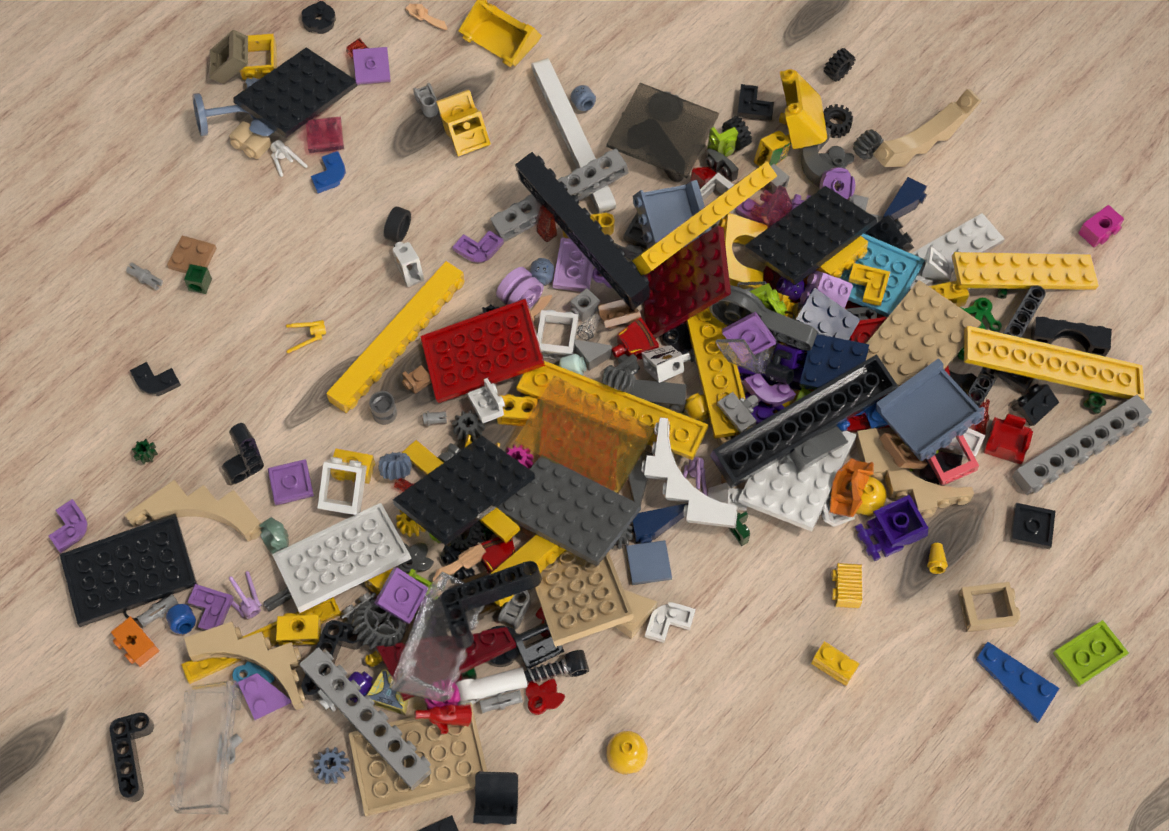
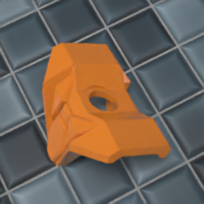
(842, 500)

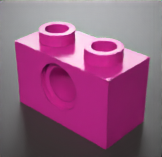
(1101, 226)

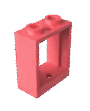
(958, 472)

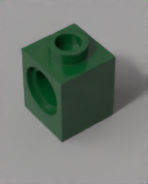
(198, 279)

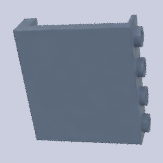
(666, 209)
(929, 411)

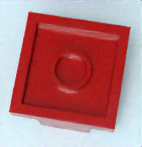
(1009, 439)

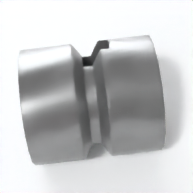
(383, 407)

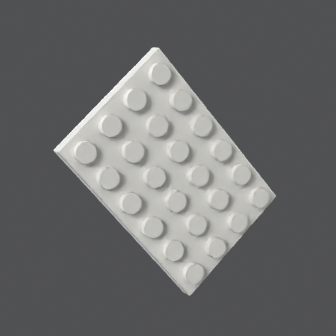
(795, 494)
(341, 557)

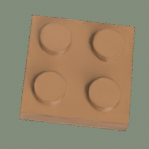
(191, 252)
(901, 453)

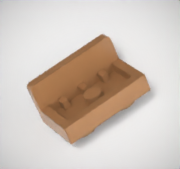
(617, 313)

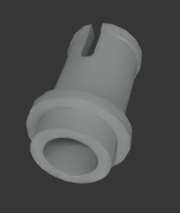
(433, 417)

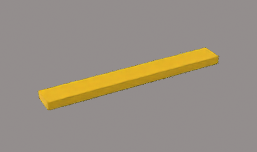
(495, 520)
(197, 670)

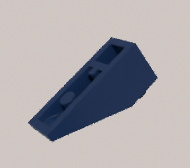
(907, 198)
(653, 523)

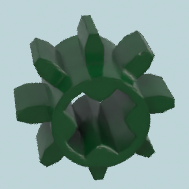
(144, 456)

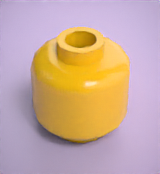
(696, 407)

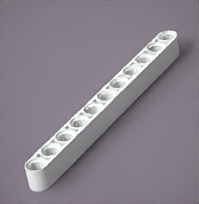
(569, 128)

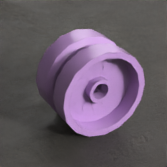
(518, 286)

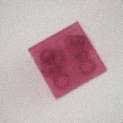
(325, 134)
(777, 207)

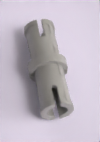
(144, 276)
(145, 618)
(491, 703)

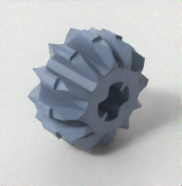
(395, 466)
(335, 771)

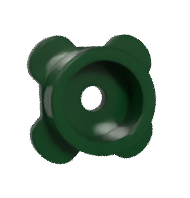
(1095, 397)

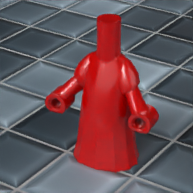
(446, 716)

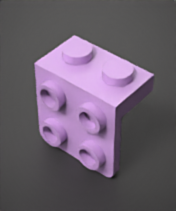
(832, 287)

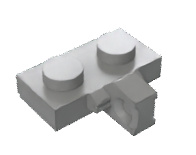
(739, 411)

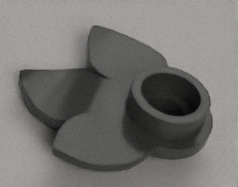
(837, 157)
(418, 558)

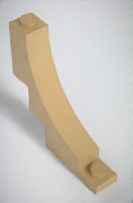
(940, 128)
(200, 503)

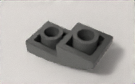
(720, 162)

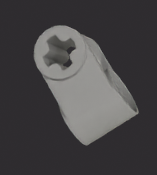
(426, 100)
(513, 611)

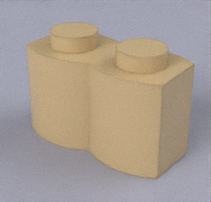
(251, 143)

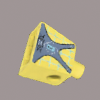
(385, 696)

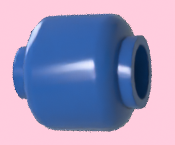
(181, 619)

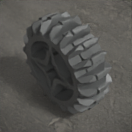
(366, 624)

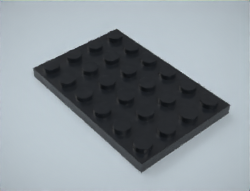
(295, 92)
(810, 235)
(463, 489)
(127, 570)

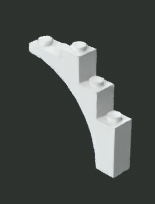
(700, 507)

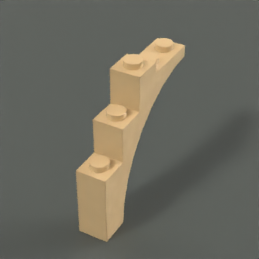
(901, 483)
(227, 642)

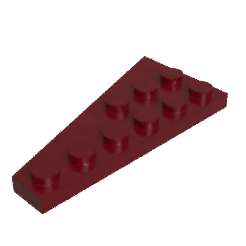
(484, 648)

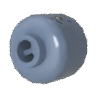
(583, 98)
(542, 270)

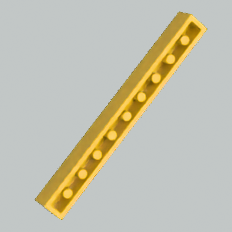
(704, 219)
(395, 337)

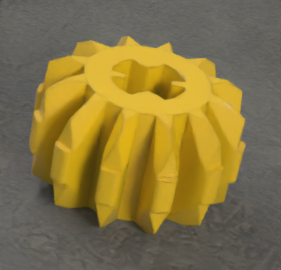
(406, 526)

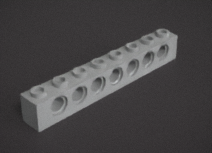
(585, 187)
(1133, 408)
(312, 667)

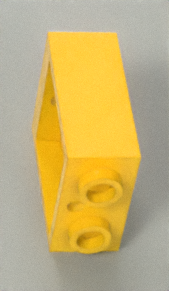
(260, 43)

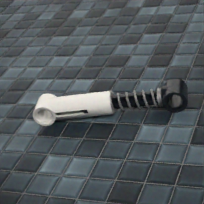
(475, 690)

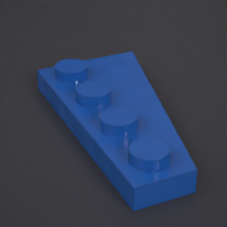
(1024, 684)

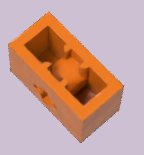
(129, 632)

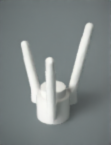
(281, 151)

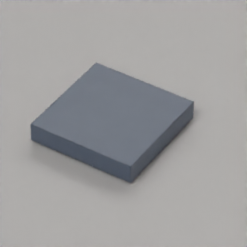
(649, 562)

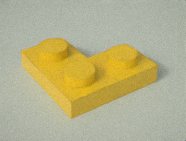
(873, 279)

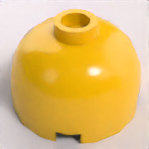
(872, 498)
(627, 752)

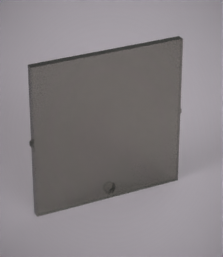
(663, 130)

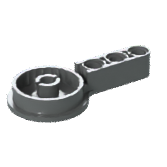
(784, 329)

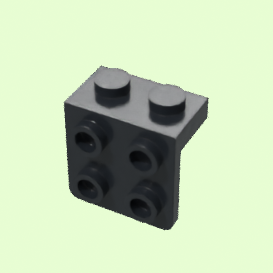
(890, 232)
(496, 798)

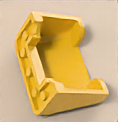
(499, 32)
(803, 111)

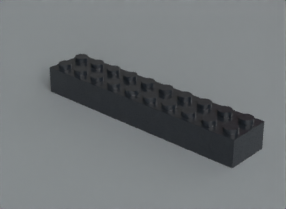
(583, 231)
(803, 420)

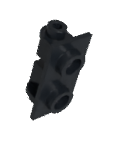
(449, 556)

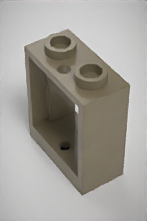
(236, 48)

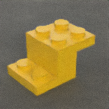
(463, 122)

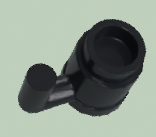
(777, 371)

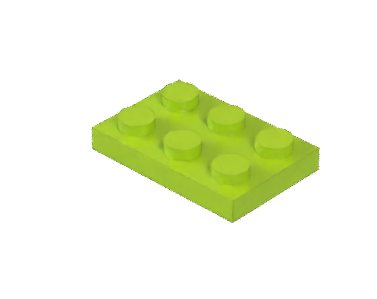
(1090, 653)

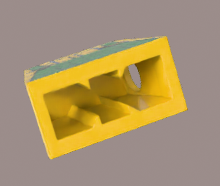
(772, 149)

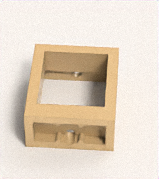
(969, 613)

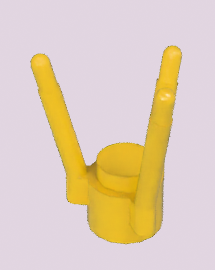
(316, 328)

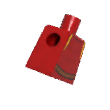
(635, 340)
(496, 553)

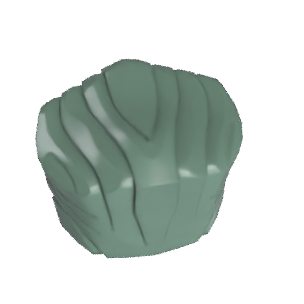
(274, 535)

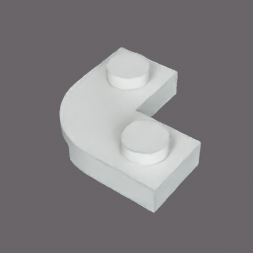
(664, 616)

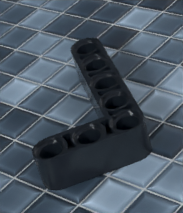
(484, 591)

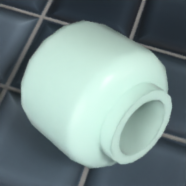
(573, 363)

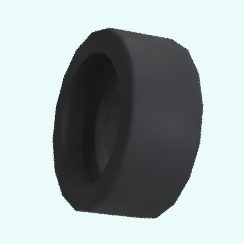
(397, 224)

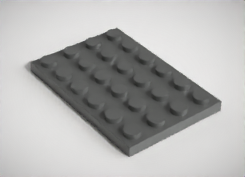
(571, 511)

